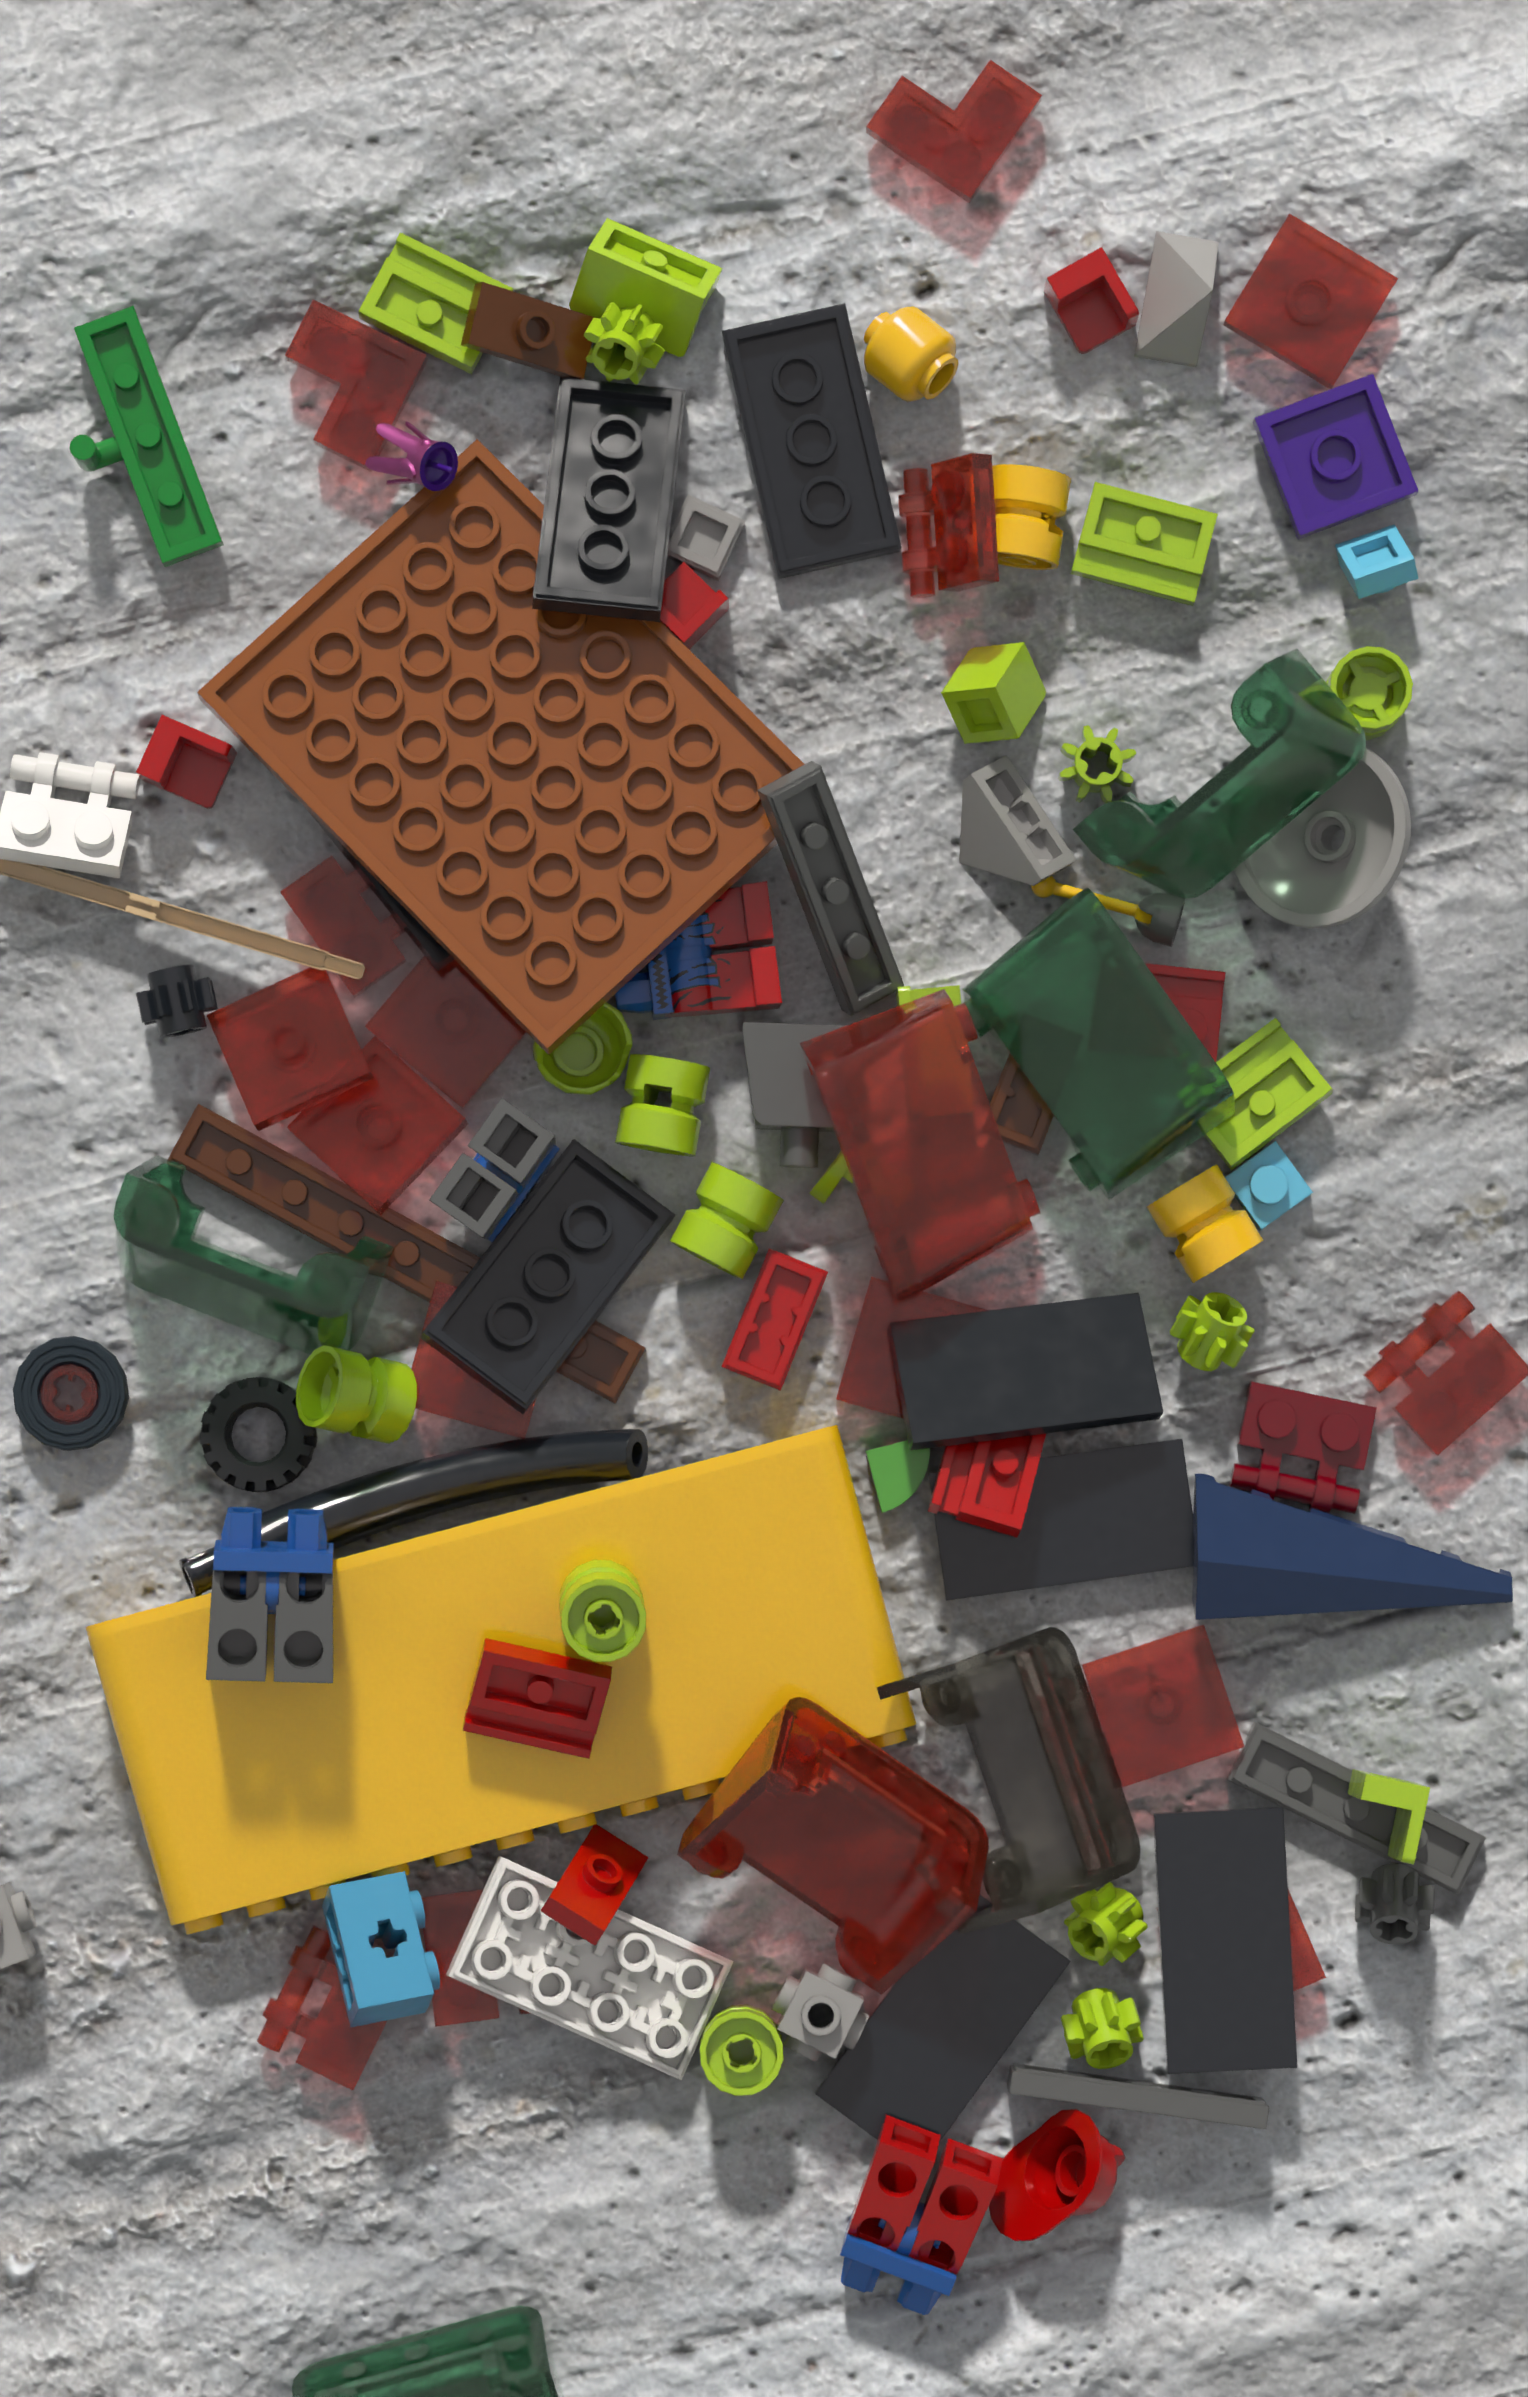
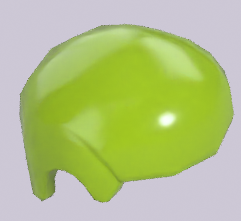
(589, 1056)

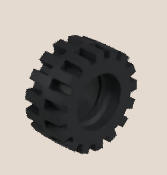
(219, 1446)

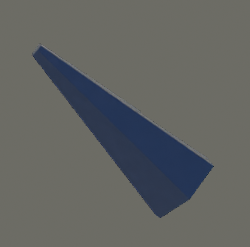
(1286, 1561)

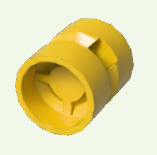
(1025, 515)
(1204, 1223)

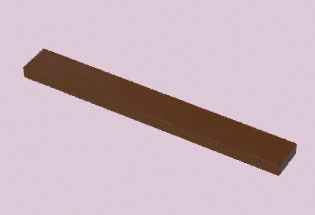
(340, 1218)

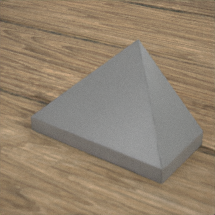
(1177, 299)
(1007, 828)

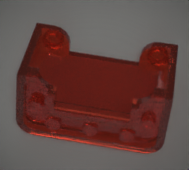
(920, 1140)
(846, 1838)

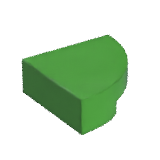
(897, 1472)

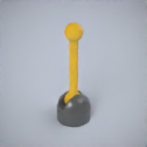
(1155, 915)

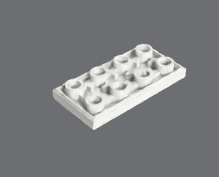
(628, 1992)

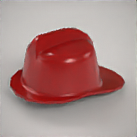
(1054, 2175)

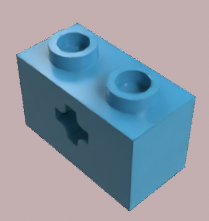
(370, 1983)

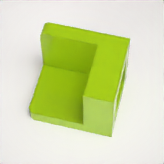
(994, 693)

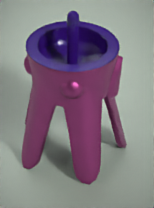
(426, 463)

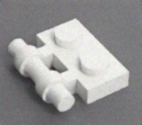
(64, 832)

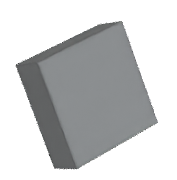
(704, 537)

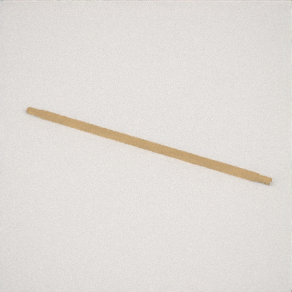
(181, 918)

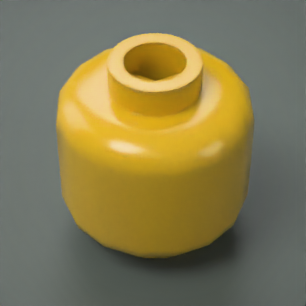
(910, 354)

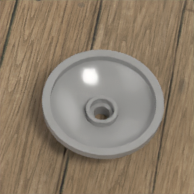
(1311, 884)

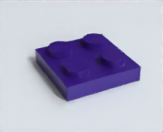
(1335, 456)

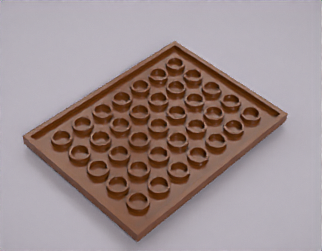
(505, 769)

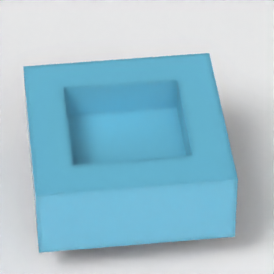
(1376, 561)
(1268, 1186)

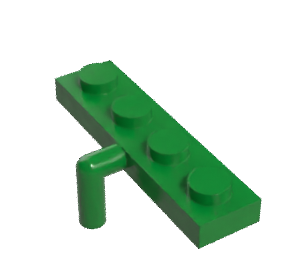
(144, 437)

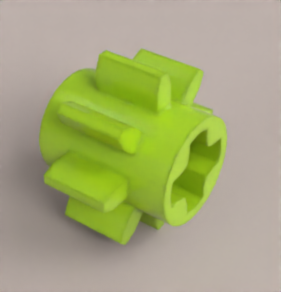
(624, 343)
(1089, 749)
(1211, 1331)
(1105, 1924)
(1102, 2028)

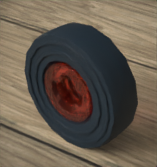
(37, 1390)

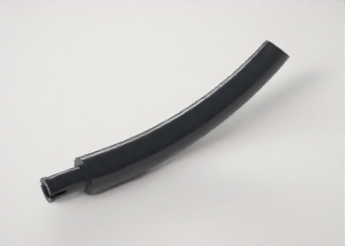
(448, 1483)

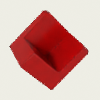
(1091, 301)
(690, 605)
(186, 762)

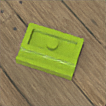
(425, 301)
(1144, 543)
(1271, 1090)

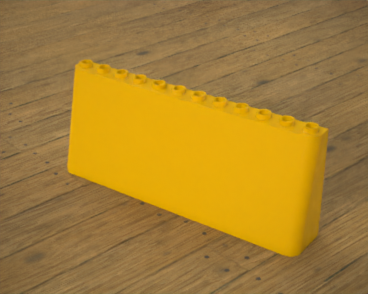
(283, 1788)

